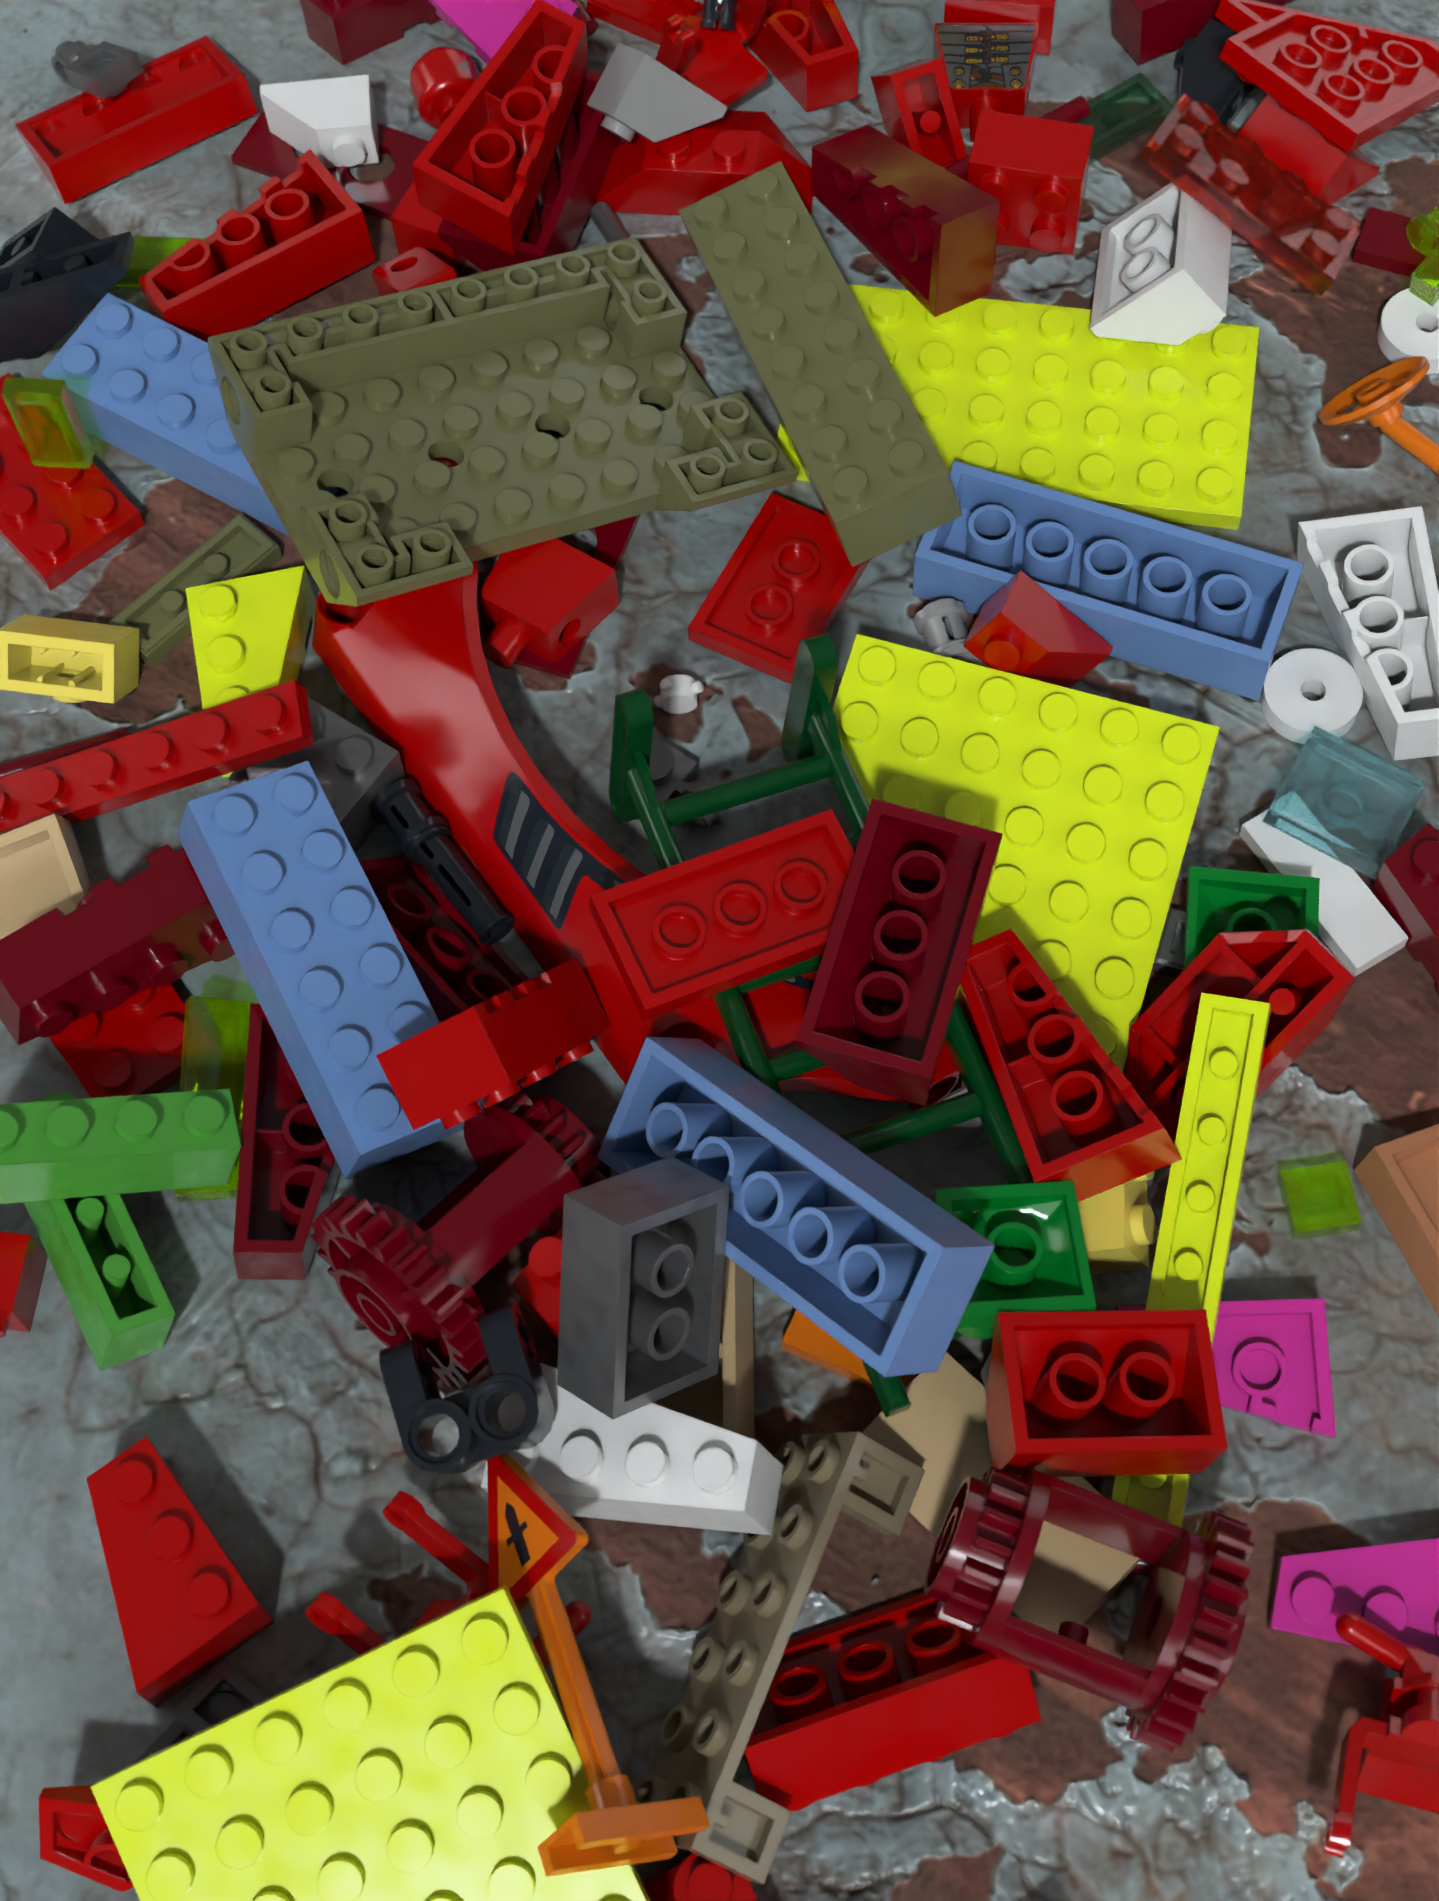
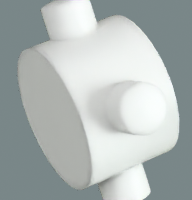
(678, 694)

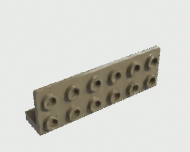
(750, 1632)

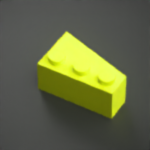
(249, 633)

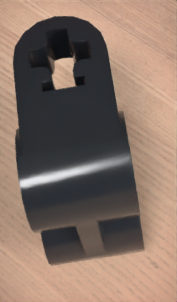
(420, 1408)

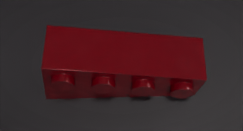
(108, 947)
(283, 1165)

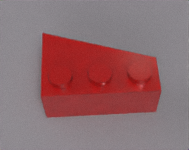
(169, 1574)

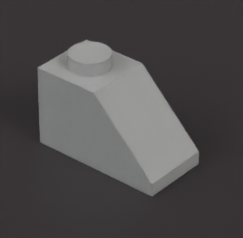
(649, 98)

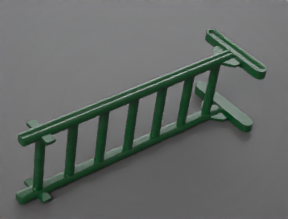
(812, 754)

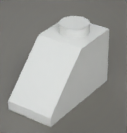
(327, 116)

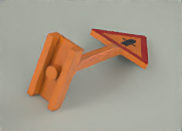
(527, 1548)

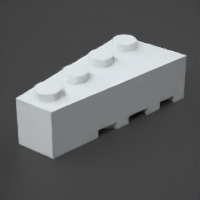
(1383, 611)
(647, 1466)

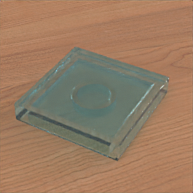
(1345, 802)

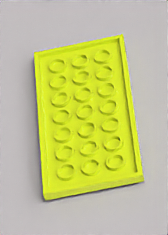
(1072, 410)

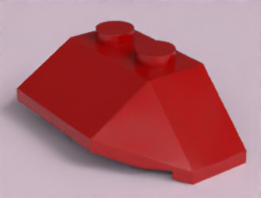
(698, 163)
(1273, 967)

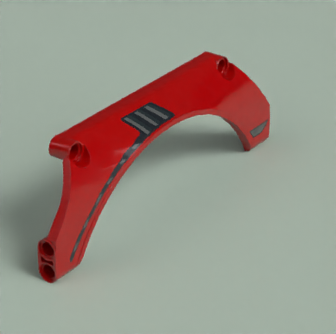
(428, 693)

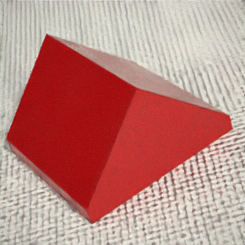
(1301, 149)

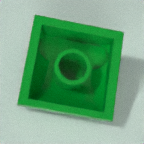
(1246, 903)
(1036, 1254)

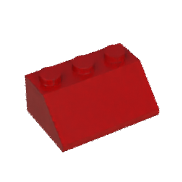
(1103, 1393)

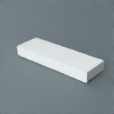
(1349, 914)

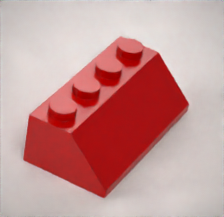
(879, 1701)

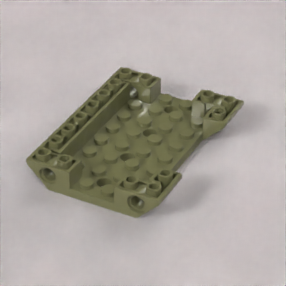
(473, 377)

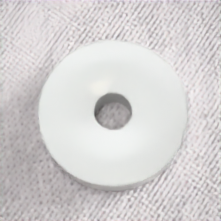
(1400, 332)
(1313, 672)

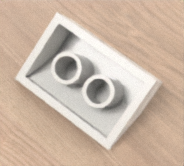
(1162, 271)

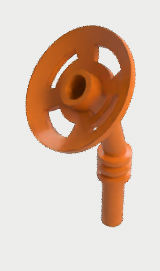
(1380, 403)

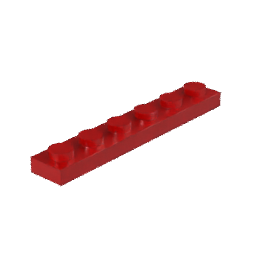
(160, 759)

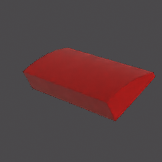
(159, 113)

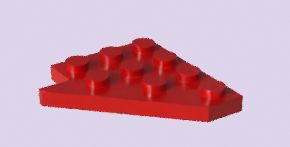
(1331, 71)

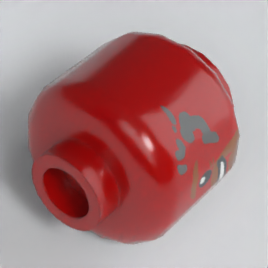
(440, 82)

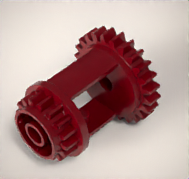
(420, 1276)
(1182, 1626)

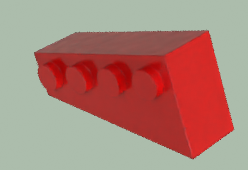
(808, 51)
(504, 131)
(263, 258)
(494, 1046)
(1058, 1083)

